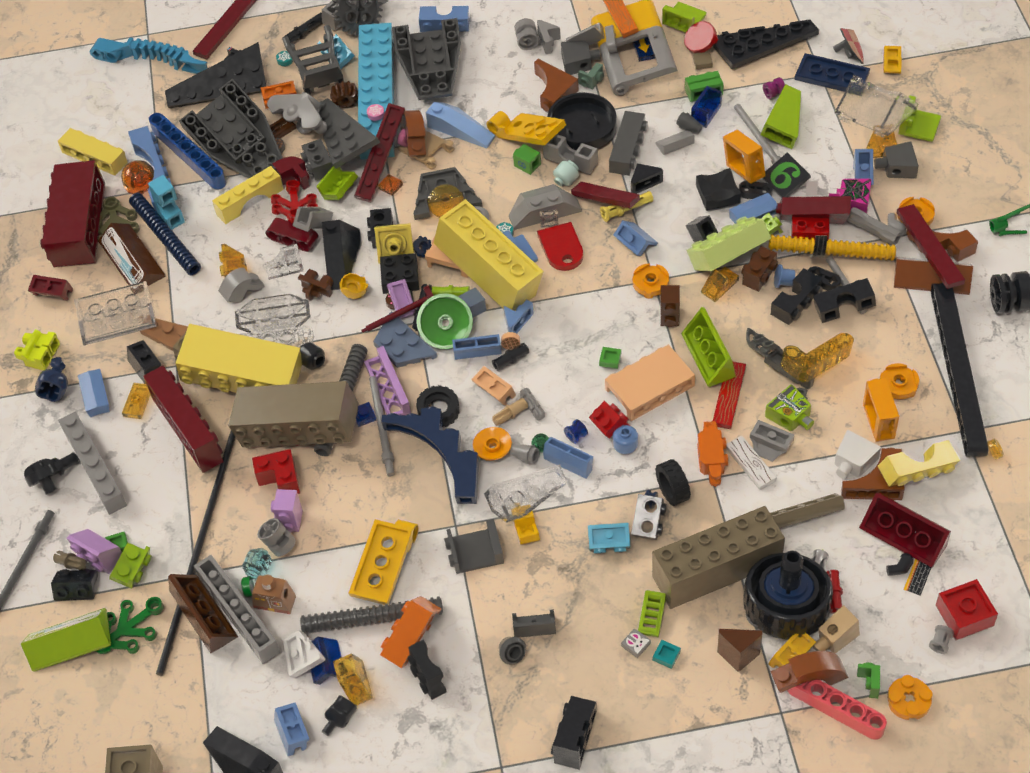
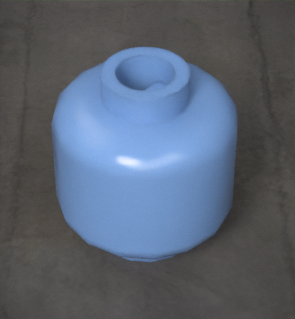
(625, 439)

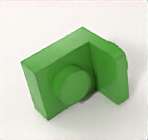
(872, 674)

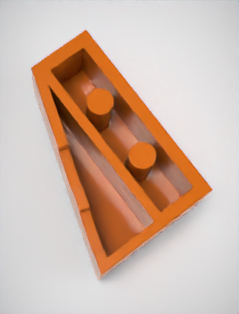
(408, 630)

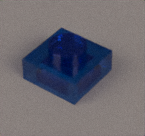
(365, 414)

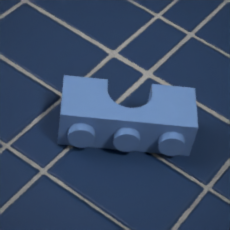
(430, 20)

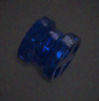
(575, 431)

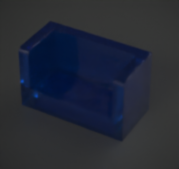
(707, 105)

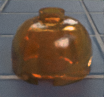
(136, 176)

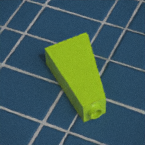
(783, 120)

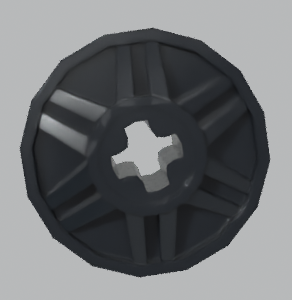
(1010, 292)

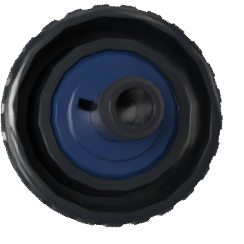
(787, 595)

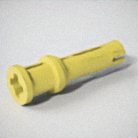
(613, 210)

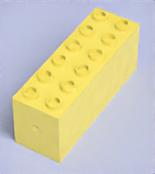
(487, 256)
(235, 360)

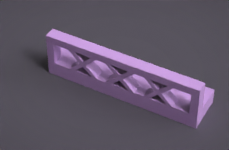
(393, 380)

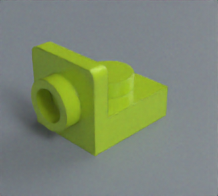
(772, 224)

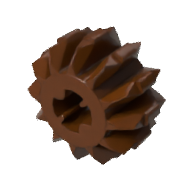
(344, 94)

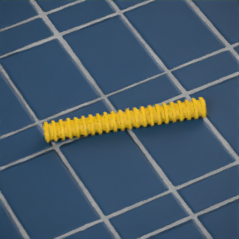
(833, 247)

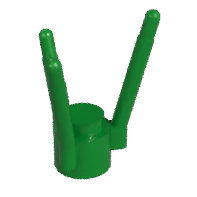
(999, 224)

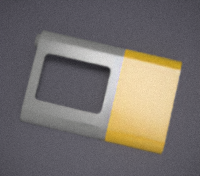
(649, 26)

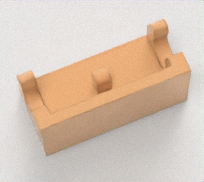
(493, 385)

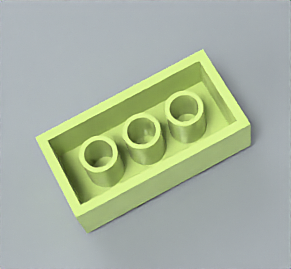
(728, 244)

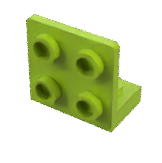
(681, 16)
(920, 125)

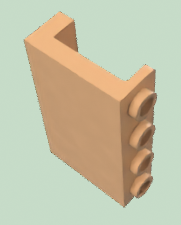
(650, 381)

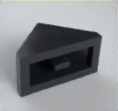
(645, 177)

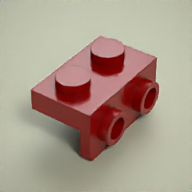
(608, 418)

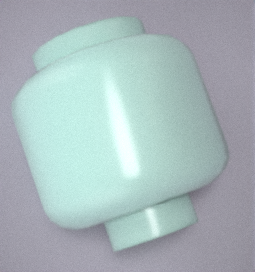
(566, 173)

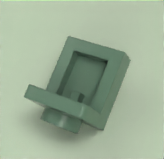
(592, 78)

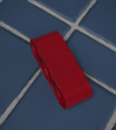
(285, 233)

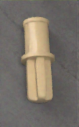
(509, 411)

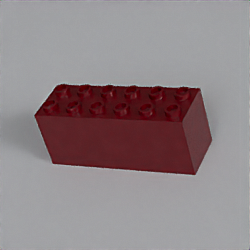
(73, 214)

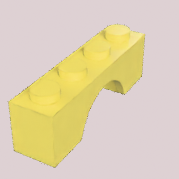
(229, 205)
(901, 469)

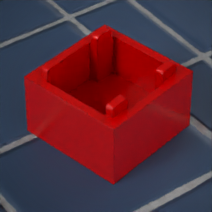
(966, 609)

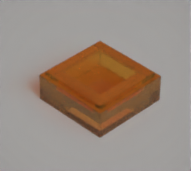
(390, 185)

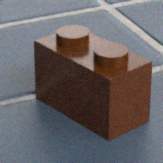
(670, 305)

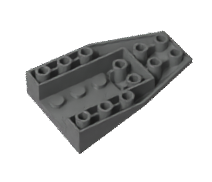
(234, 132)

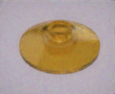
(436, 203)

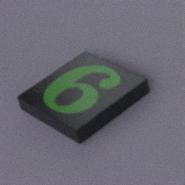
(786, 175)

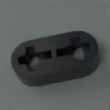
(754, 189)
(827, 277)

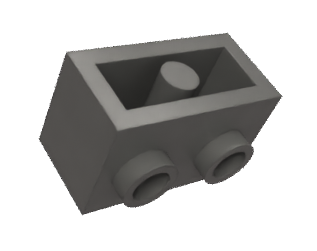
(317, 159)

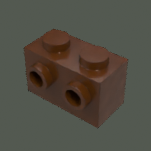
(759, 268)

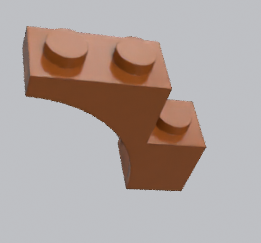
(958, 245)

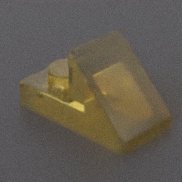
(719, 283)

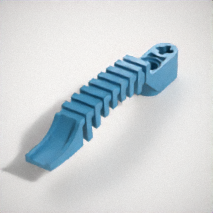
(113, 51)

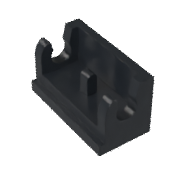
(142, 358)

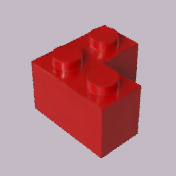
(277, 468)

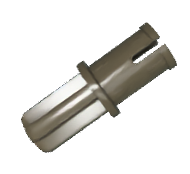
(69, 560)

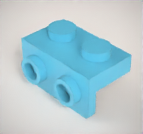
(342, 52)
(609, 537)

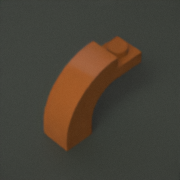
(415, 132)
(808, 667)

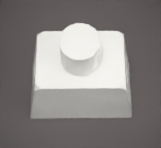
(855, 455)

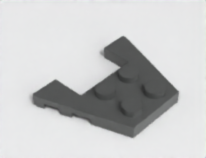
(431, 180)

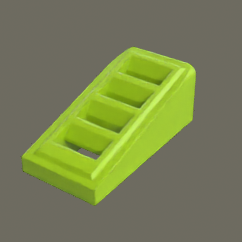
(656, 601)

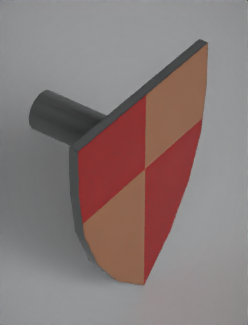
(850, 44)

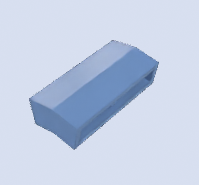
(755, 208)
(476, 346)
(93, 392)
(568, 457)

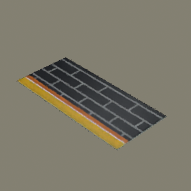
(917, 577)

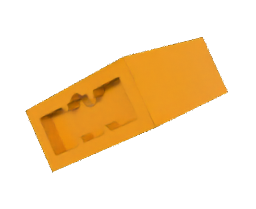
(737, 144)
(880, 409)

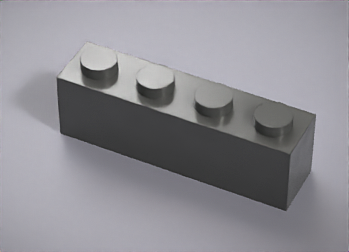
(627, 143)

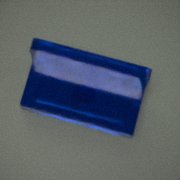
(330, 650)

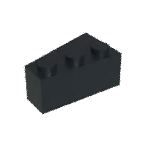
(574, 732)

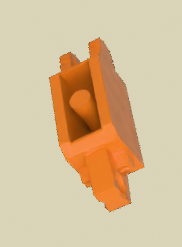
(711, 453)

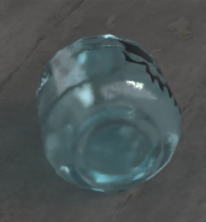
(257, 563)

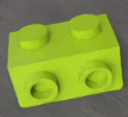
(336, 183)

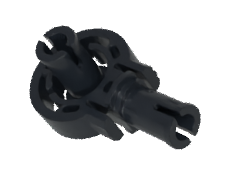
(43, 469)

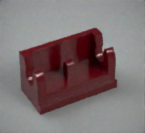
(50, 286)

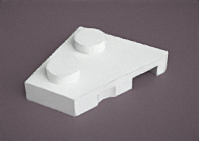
(301, 654)

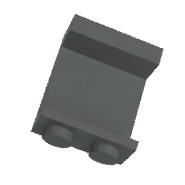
(474, 549)

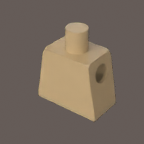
(837, 631)

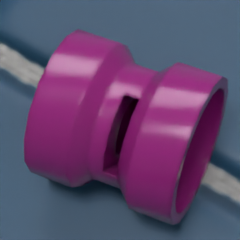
(773, 88)

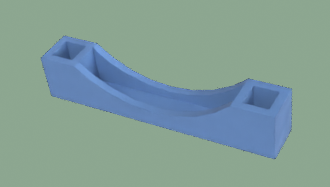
(144, 146)

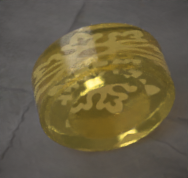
(995, 448)

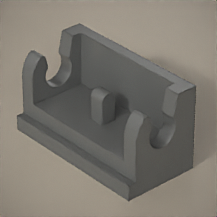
(534, 625)

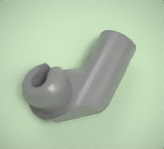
(893, 222)

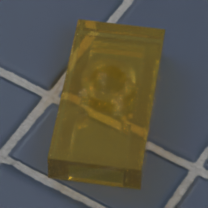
(136, 401)

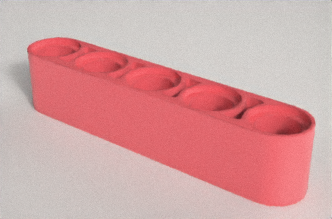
(841, 713)

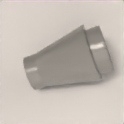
(526, 453)

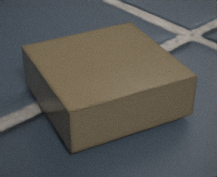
(702, 60)

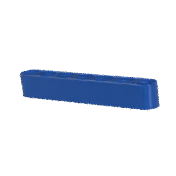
(187, 151)

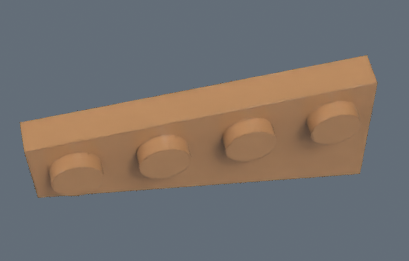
(165, 333)

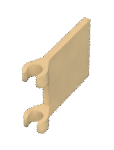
(432, 144)

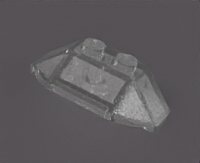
(273, 313)

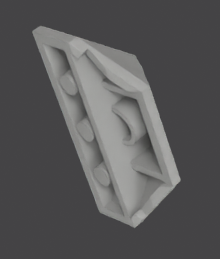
(551, 197)

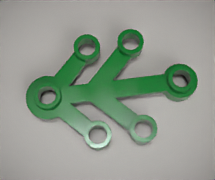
(126, 627)

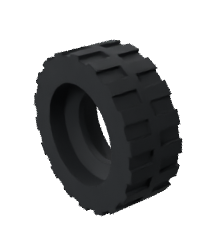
(440, 393)
(672, 482)

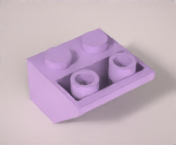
(95, 550)

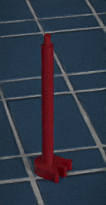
(418, 303)

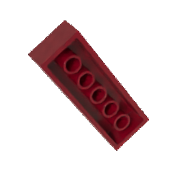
(184, 418)

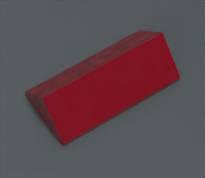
(905, 529)

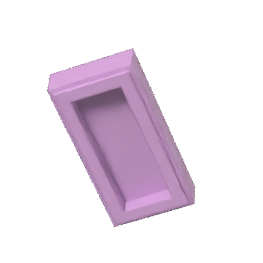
(400, 296)

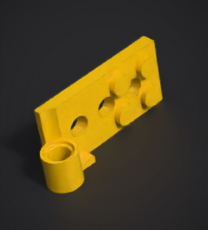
(525, 127)
(403, 536)

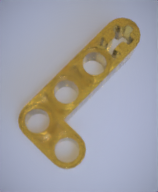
(810, 365)

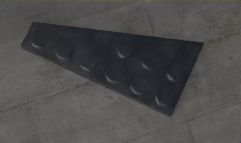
(758, 42)
(242, 67)

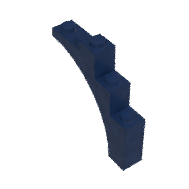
(446, 442)

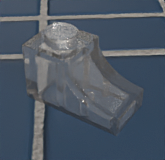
(285, 263)

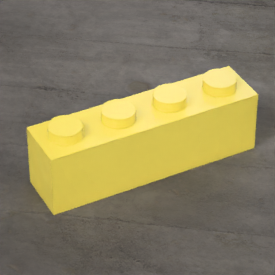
(88, 148)

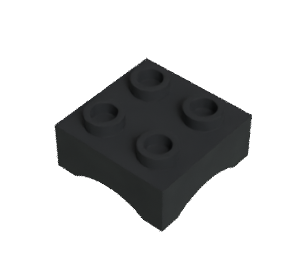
(718, 190)
(398, 268)
(427, 672)

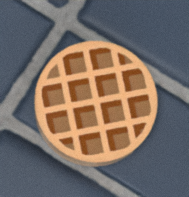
(510, 340)

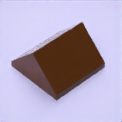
(739, 646)

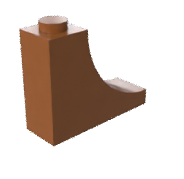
(557, 83)
(873, 482)

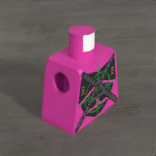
(858, 190)

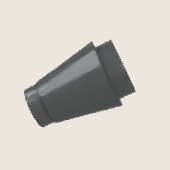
(689, 123)

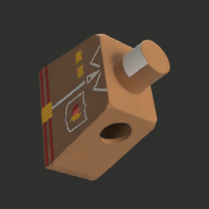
(273, 595)

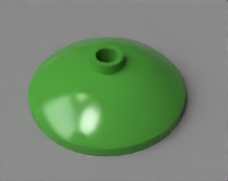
(441, 308)

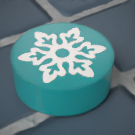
(283, 58)
(504, 227)

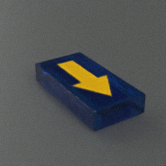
(643, 49)

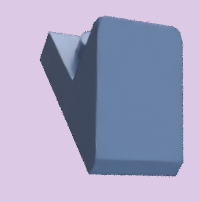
(863, 164)
(518, 319)

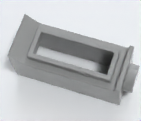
(311, 217)

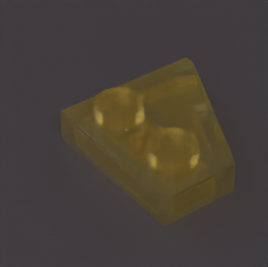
(878, 143)

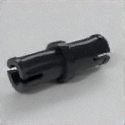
(510, 356)

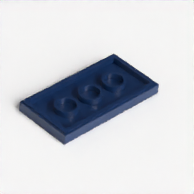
(828, 72)

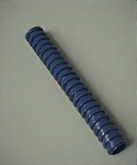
(164, 234)

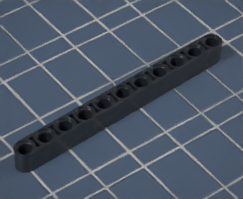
(959, 371)

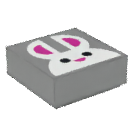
(635, 643)

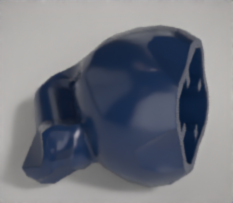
(52, 382)

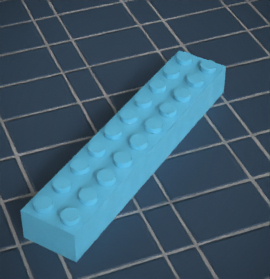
(375, 74)

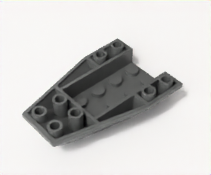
(429, 58)

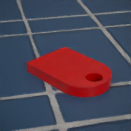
(561, 244)

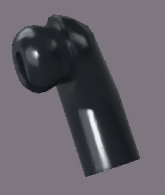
(902, 567)

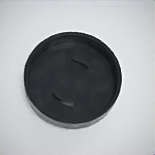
(587, 117)

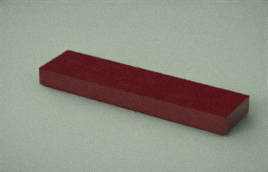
(605, 195)

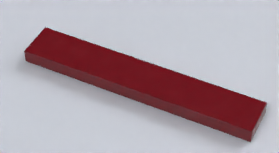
(222, 28)
(379, 153)
(930, 246)

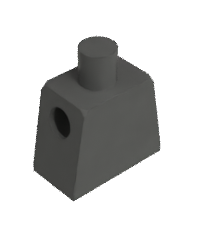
(577, 56)
(898, 161)

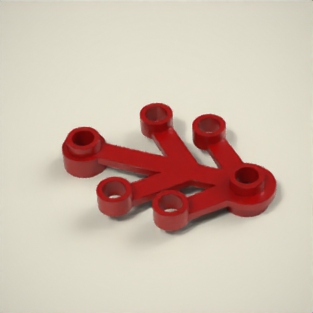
(292, 188)

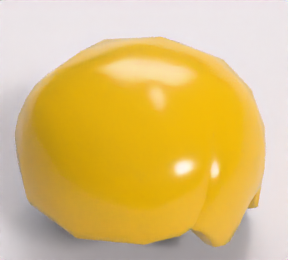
(353, 286)

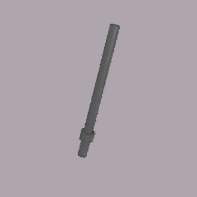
(41, 529)

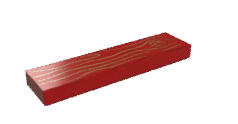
(729, 397)

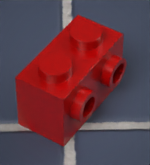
(809, 227)

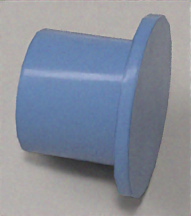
(783, 276)

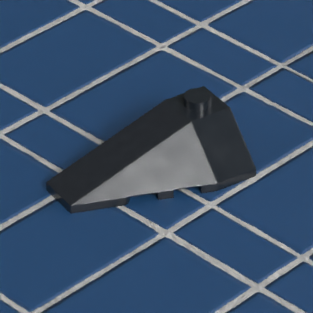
(340, 249)
(238, 756)

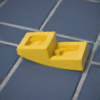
(892, 59)
(526, 529)

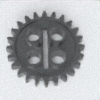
(343, 8)

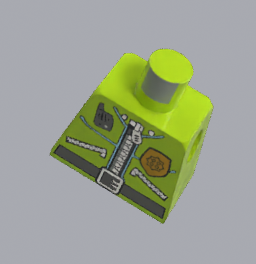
(790, 410)

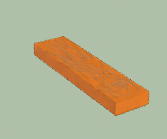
(621, 17)

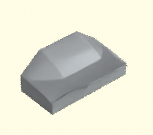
(770, 441)

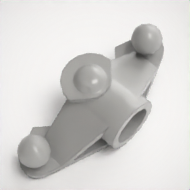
(300, 108)

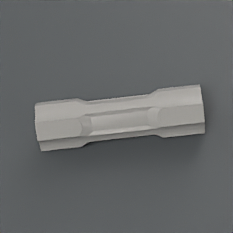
(872, 225)

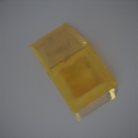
(231, 260)
(353, 678)

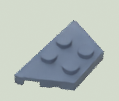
(402, 343)

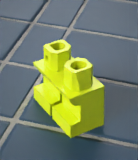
(38, 349)

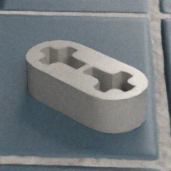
(611, 39)

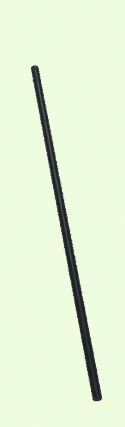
(196, 553)

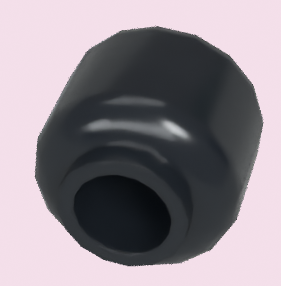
(312, 355)

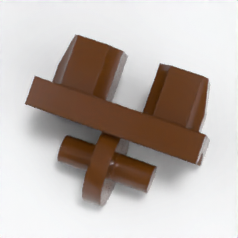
(313, 287)

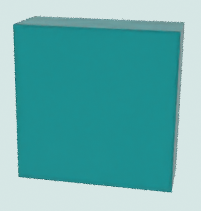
(666, 654)

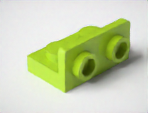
(130, 564)

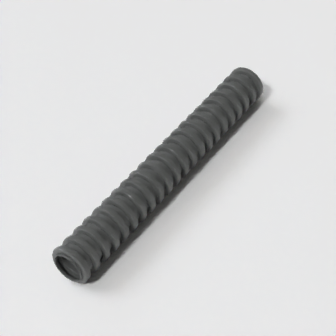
(350, 374)
(356, 617)

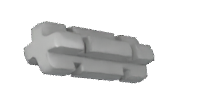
(533, 404)

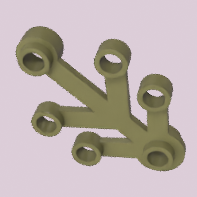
(111, 207)

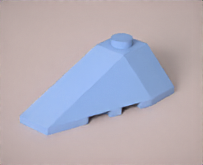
(458, 124)

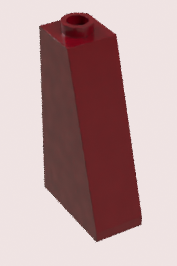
(832, 207)

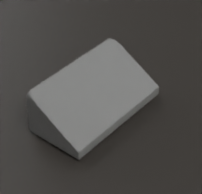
(675, 142)

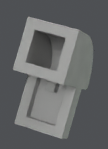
(237, 283)

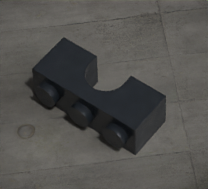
(858, 293)
(789, 307)

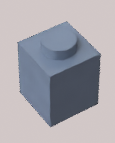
(475, 301)

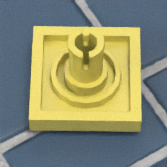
(393, 240)

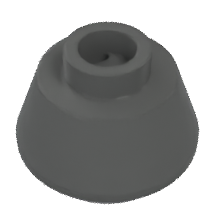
(512, 650)

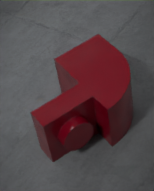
(292, 169)

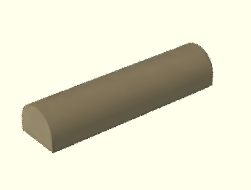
(808, 510)

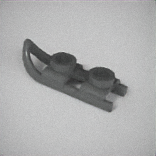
(759, 339)

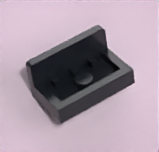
(74, 584)

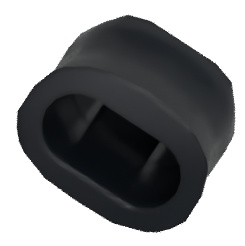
(338, 714)

